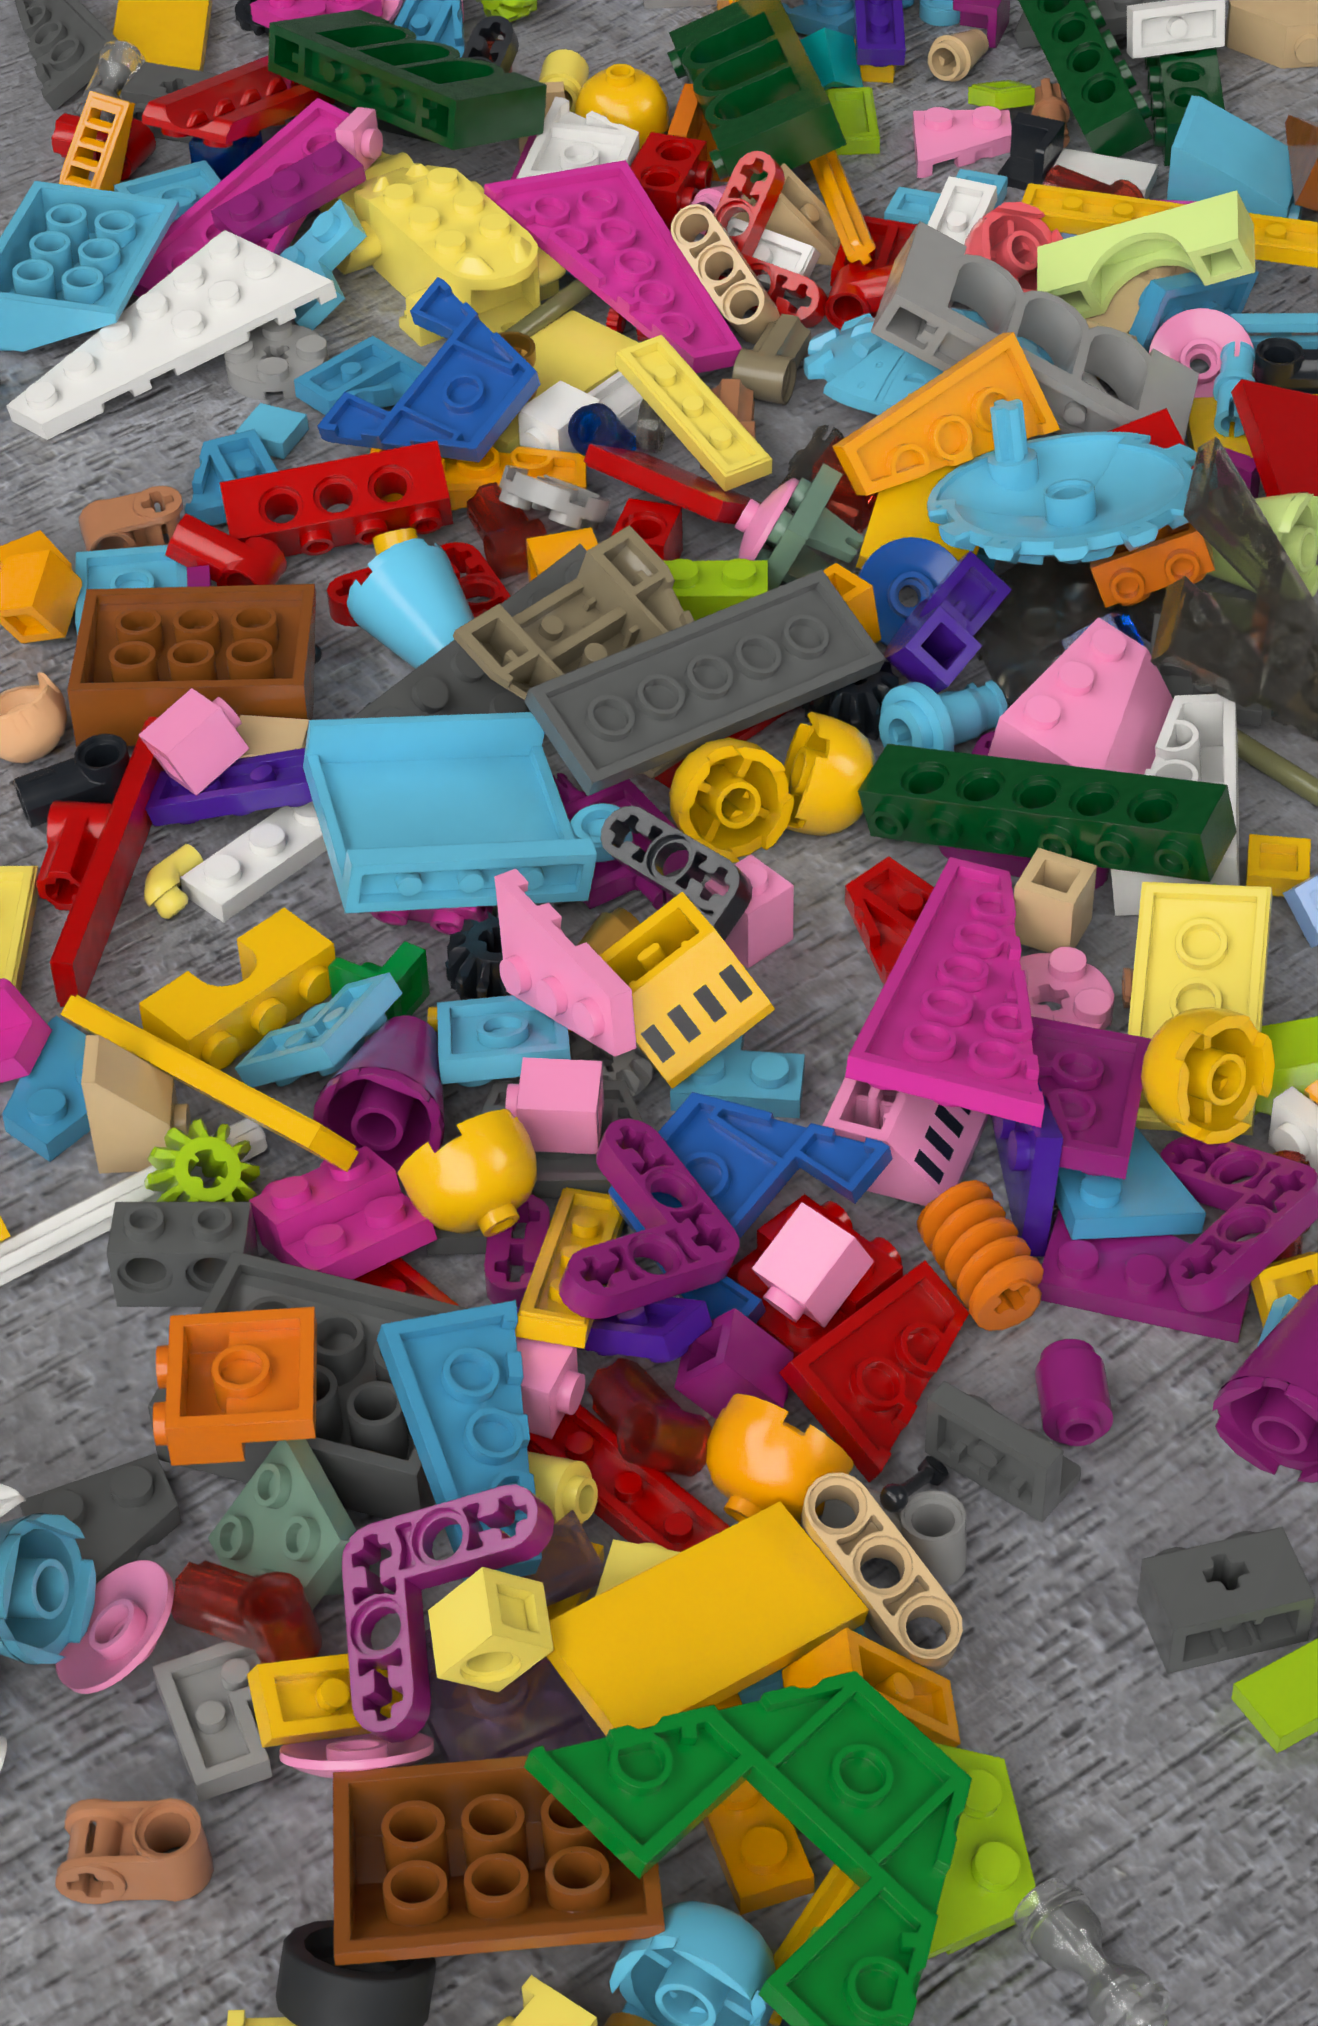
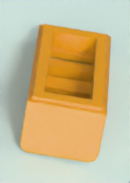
(84, 143)

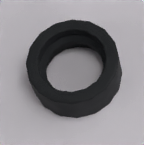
(365, 1994)

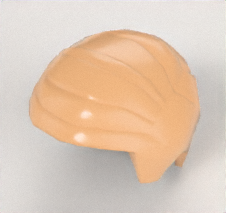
(31, 720)

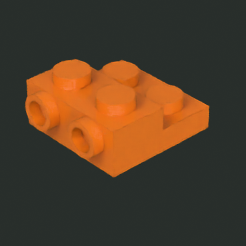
(1134, 575)
(235, 1383)

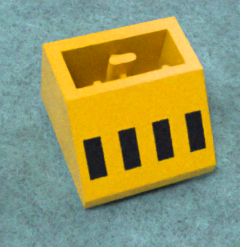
(685, 989)

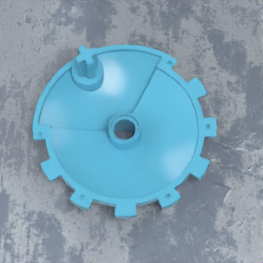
(871, 371)
(1061, 493)

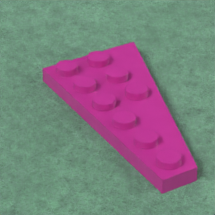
(196, 227)
(619, 247)
(957, 1005)

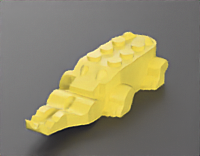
(443, 226)

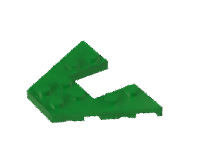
(844, 1776)

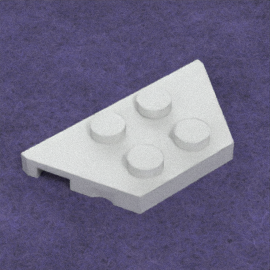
(578, 142)

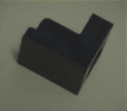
(1033, 151)

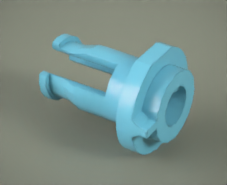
(922, 719)

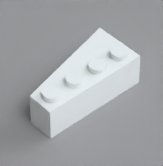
(1193, 745)

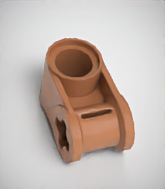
(131, 519)
(129, 1850)

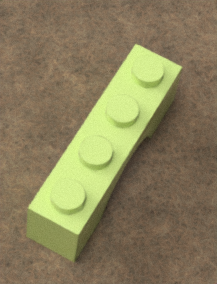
(1204, 236)

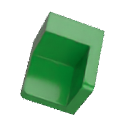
(406, 967)

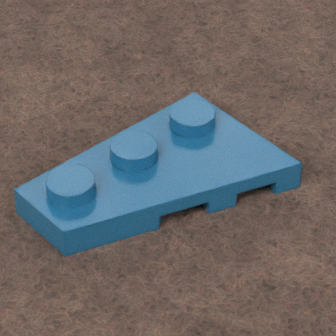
(1184, 292)

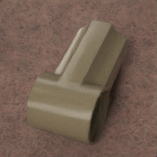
(774, 360)

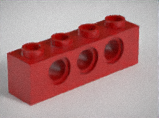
(355, 481)

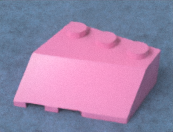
(1090, 708)

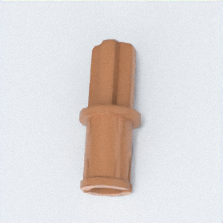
(1051, 105)

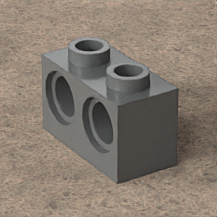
(175, 1249)

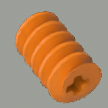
(982, 1255)

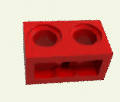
(672, 172)

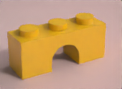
(282, 977)

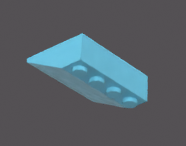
(74, 260)

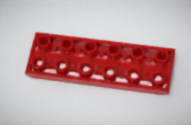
(230, 105)

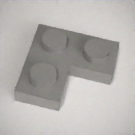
(213, 1717)

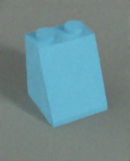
(1225, 154)

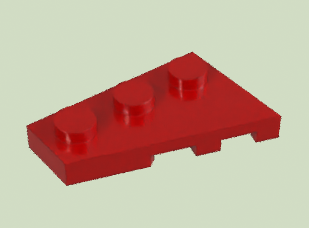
(876, 1365)

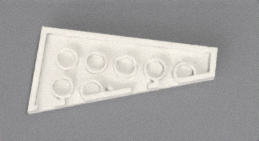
(175, 326)

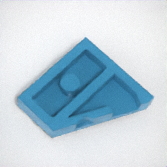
(365, 370)
(221, 461)
(49, 1104)

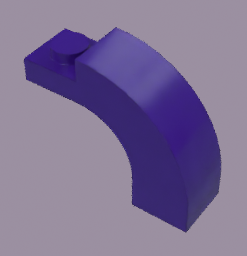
(940, 631)

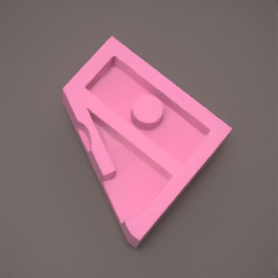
(959, 136)

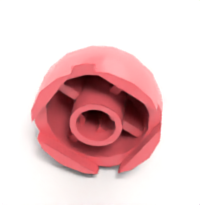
(1011, 240)

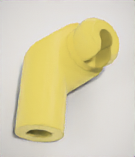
(164, 881)

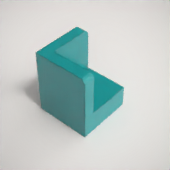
(833, 58)

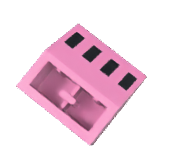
(926, 1140)

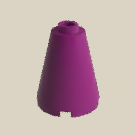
(388, 1093)
(1273, 1397)

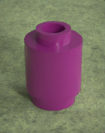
(1073, 1393)

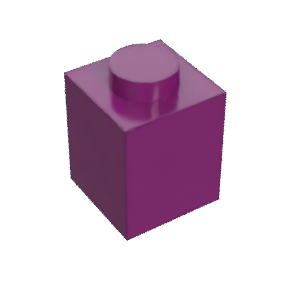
(732, 1360)

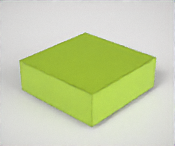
(1001, 94)

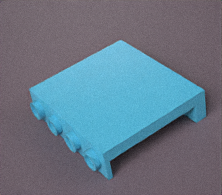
(439, 808)

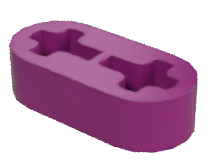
(505, 1251)

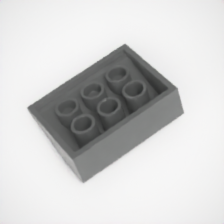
(358, 1417)

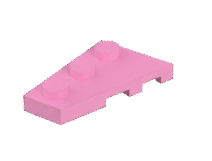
(557, 976)

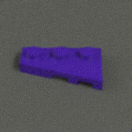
(1030, 1174)

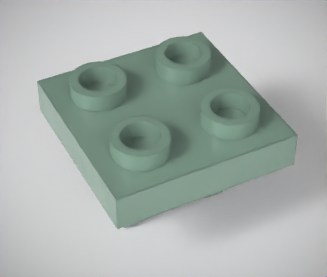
(810, 526)
(287, 1523)

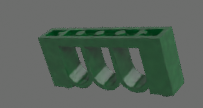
(407, 79)
(755, 86)

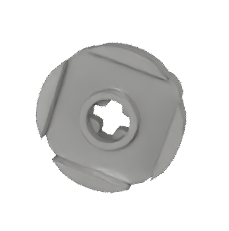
(274, 359)
(568, 502)

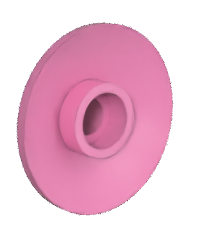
(1201, 336)
(760, 519)
(123, 1627)
(355, 1754)

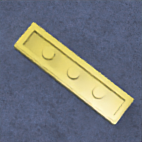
(693, 413)

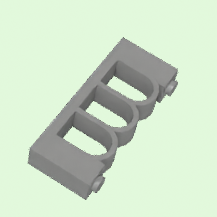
(918, 320)

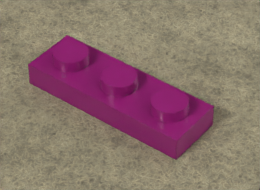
(290, 194)

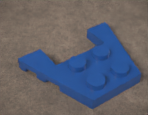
(459, 397)
(744, 1162)

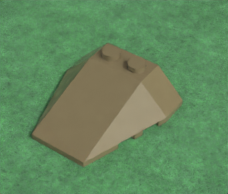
(611, 605)

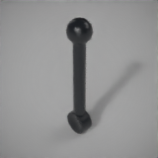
(895, 1496)

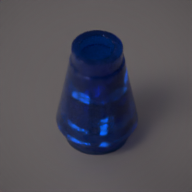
(599, 426)

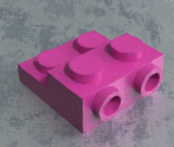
(340, 1218)

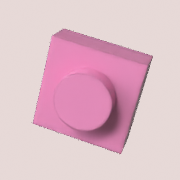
(361, 136)

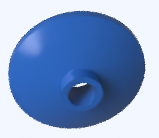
(902, 564)

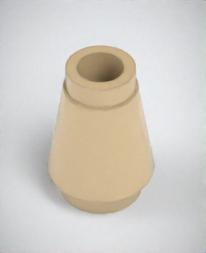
(956, 54)

